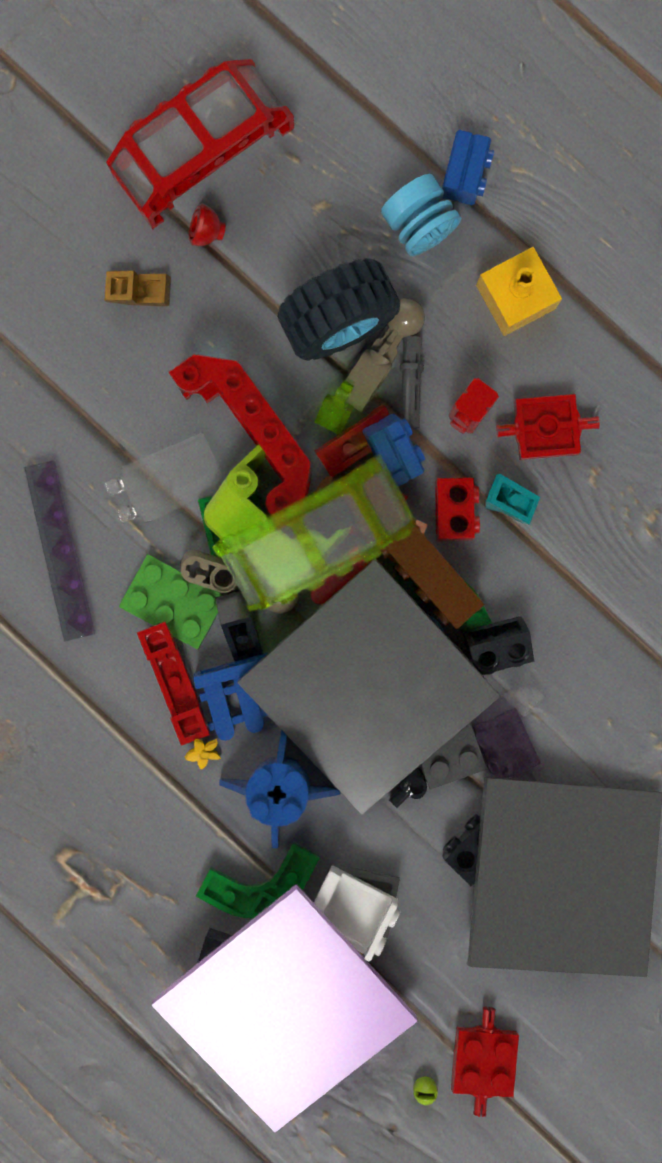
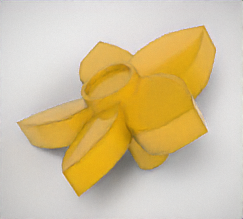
(202, 752)

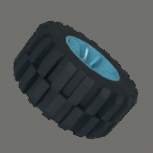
(338, 309)

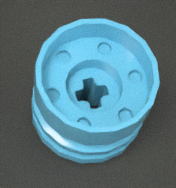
(420, 214)

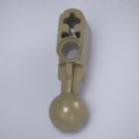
(377, 361)
(217, 564)

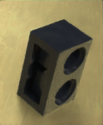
(498, 644)
(466, 842)

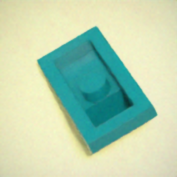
(512, 499)

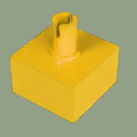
(518, 291)

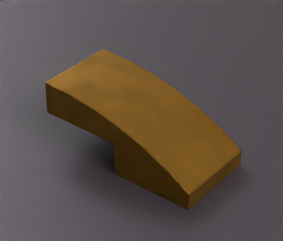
(137, 289)

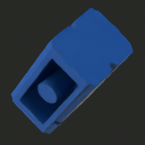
(465, 167)
(392, 441)

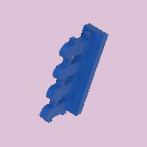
(215, 695)

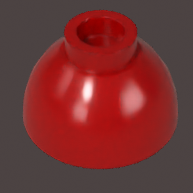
(205, 226)

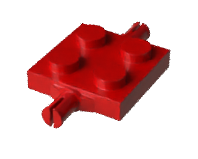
(547, 427)
(484, 1061)

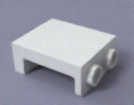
(357, 910)

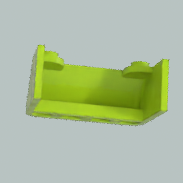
(230, 506)

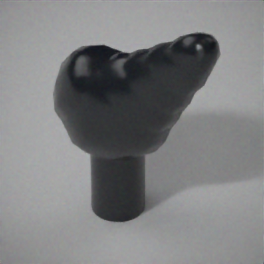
(410, 786)

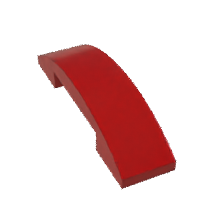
(174, 682)

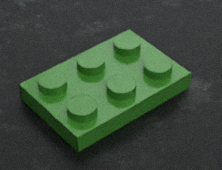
(164, 595)

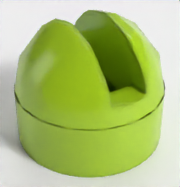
(425, 1085)

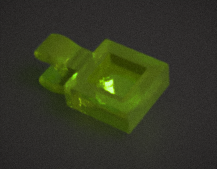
(335, 410)

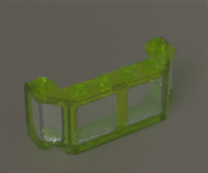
(317, 536)

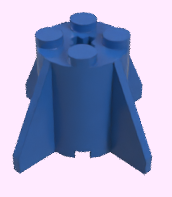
(274, 808)

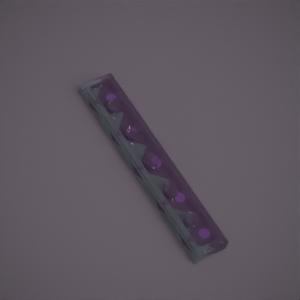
(59, 551)

